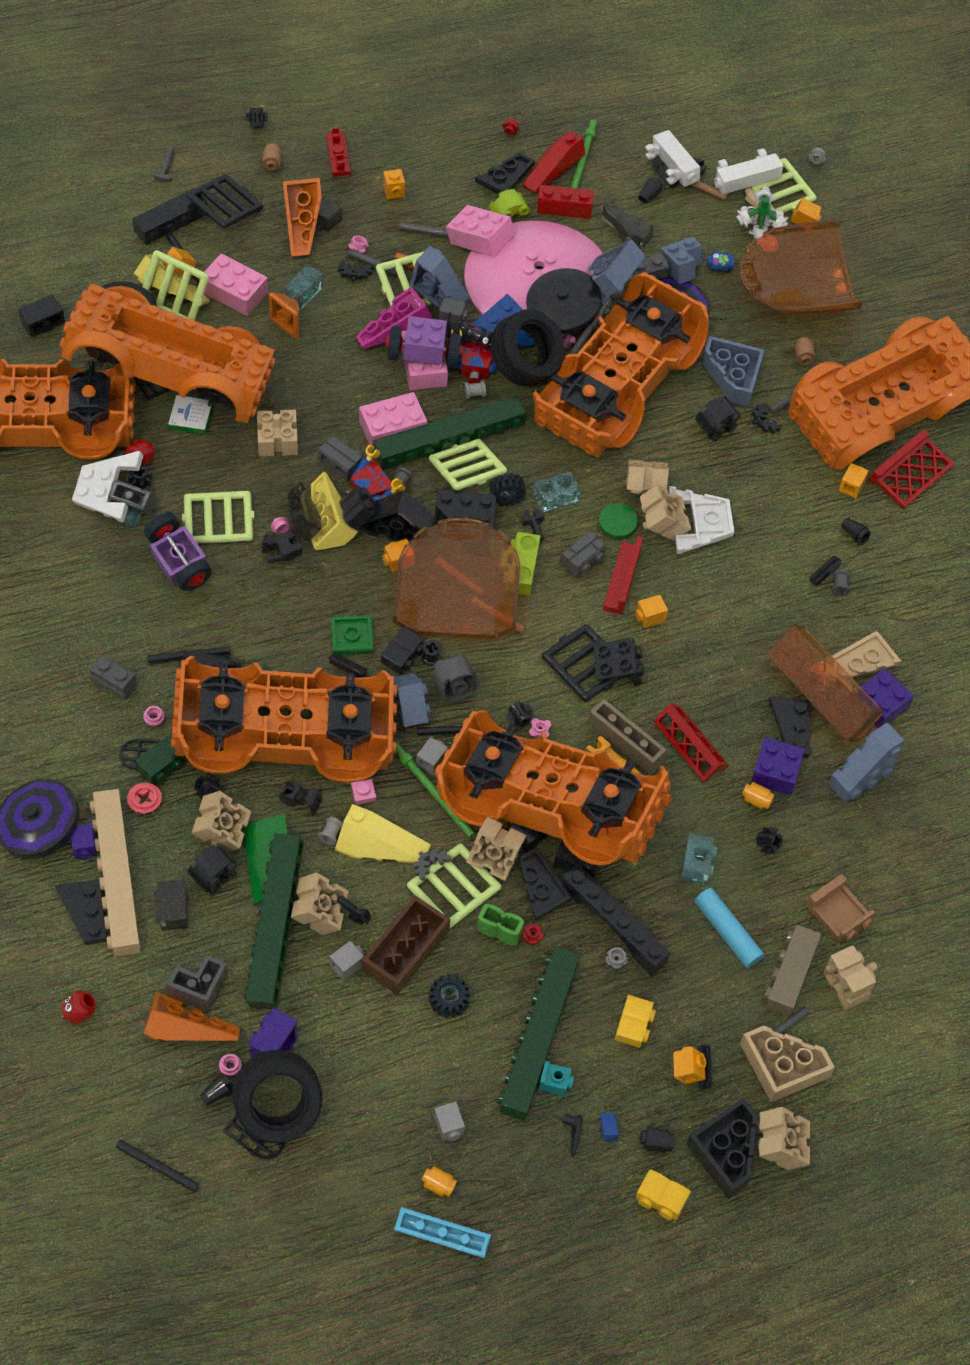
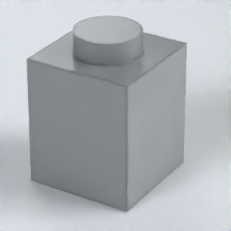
(431, 755)
(347, 960)
(449, 1121)

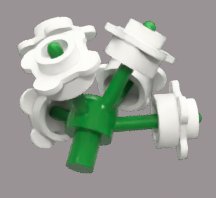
(750, 214)

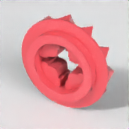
(142, 790)

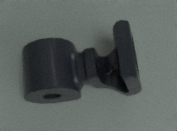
(293, 793)

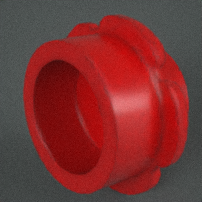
(510, 126)
(532, 939)

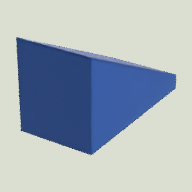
(609, 1127)

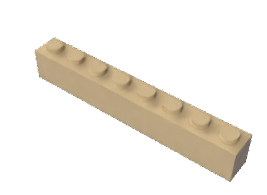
(116, 873)

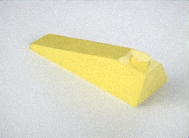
(158, 278)
(334, 528)
(374, 837)

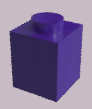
(83, 842)

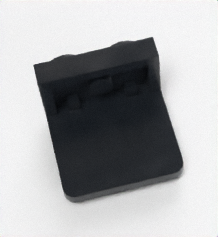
(619, 660)

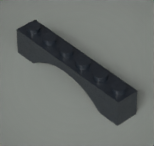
(641, 943)

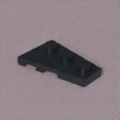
(506, 175)
(793, 721)
(542, 884)
(85, 907)

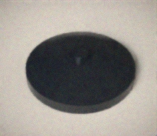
(567, 298)

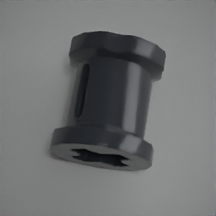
(429, 652)

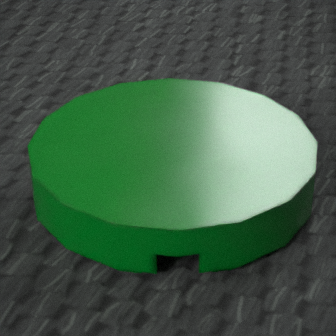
(618, 521)

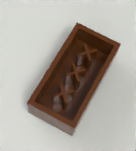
(405, 944)

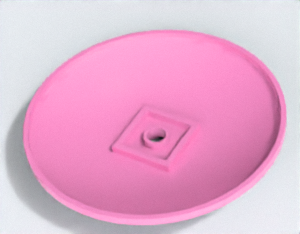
(513, 267)

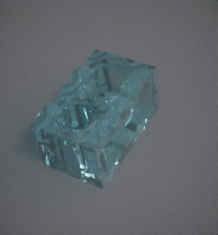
(552, 494)

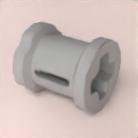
(475, 389)
(330, 831)

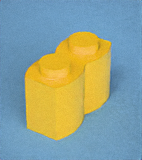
(634, 1021)
(662, 1195)

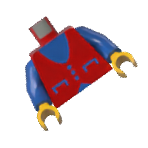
(475, 361)
(371, 476)

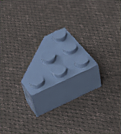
(616, 267)
(436, 279)
(733, 368)
(868, 764)

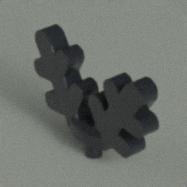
(348, 272)
(760, 414)

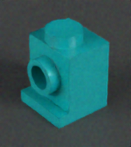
(551, 1084)

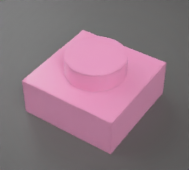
(363, 791)

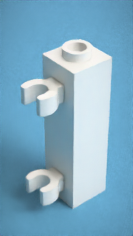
(676, 158)
(748, 173)

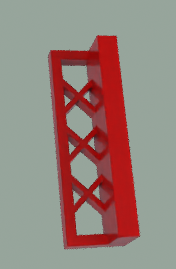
(622, 577)
(692, 733)

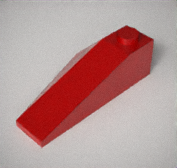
(555, 161)

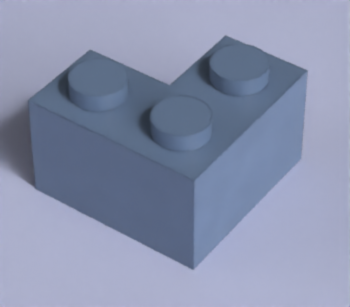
(683, 259)
(411, 700)

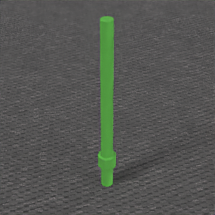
(589, 137)
(408, 761)

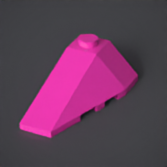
(403, 306)

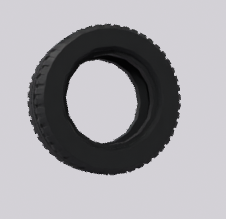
(506, 353)
(286, 1127)

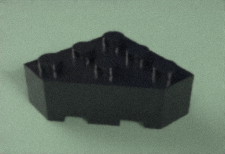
(465, 505)
(398, 517)
(727, 1147)

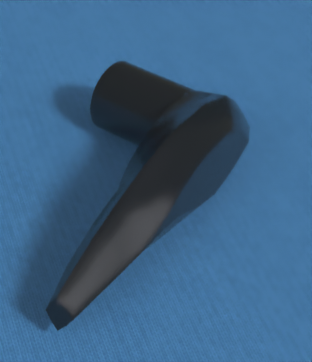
(576, 1123)

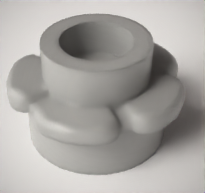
(817, 152)
(616, 952)

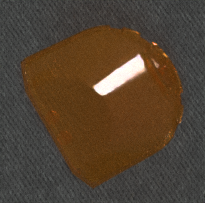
(799, 269)
(458, 581)

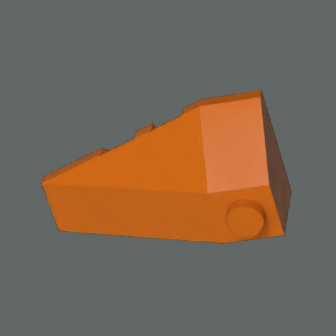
(302, 211)
(175, 1022)

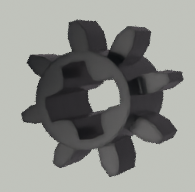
(256, 117)
(140, 478)
(520, 714)
(207, 785)
(769, 840)

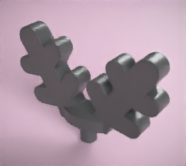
(422, 866)

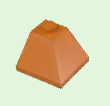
(285, 313)

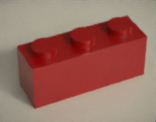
(565, 201)

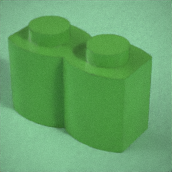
(504, 926)

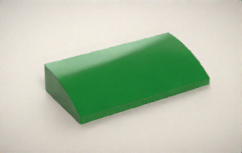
(257, 841)

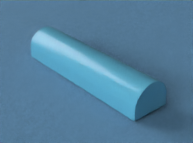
(729, 928)
(442, 1232)

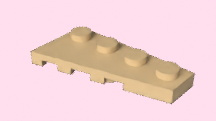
(867, 656)

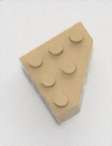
(785, 1062)

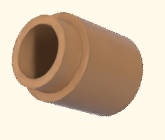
(271, 157)
(805, 351)

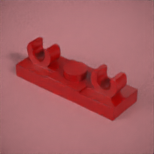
(338, 153)

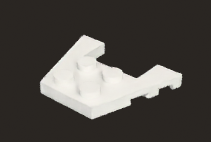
(97, 481)
(710, 520)

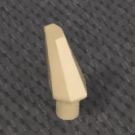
(750, 197)

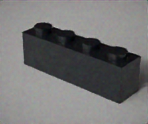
(166, 218)

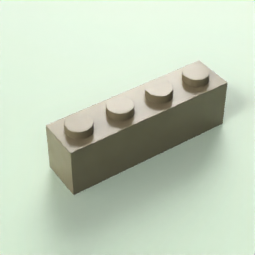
(627, 736)
(792, 970)

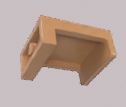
(839, 910)

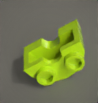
(510, 203)

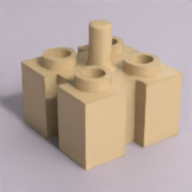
(277, 433)
(646, 475)
(664, 512)
(221, 821)
(496, 848)
(318, 904)
(850, 977)
(784, 1138)

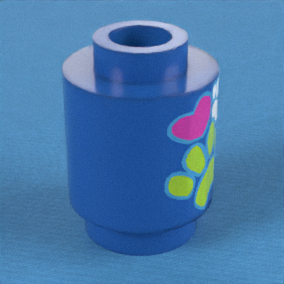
(720, 261)

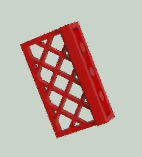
(897, 461)

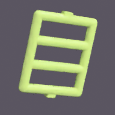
(801, 185)
(397, 263)
(188, 271)
(479, 479)
(226, 496)
(463, 910)

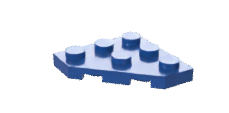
(499, 311)

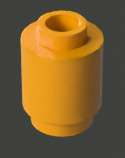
(758, 795)
(438, 1181)

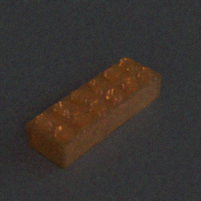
(825, 683)

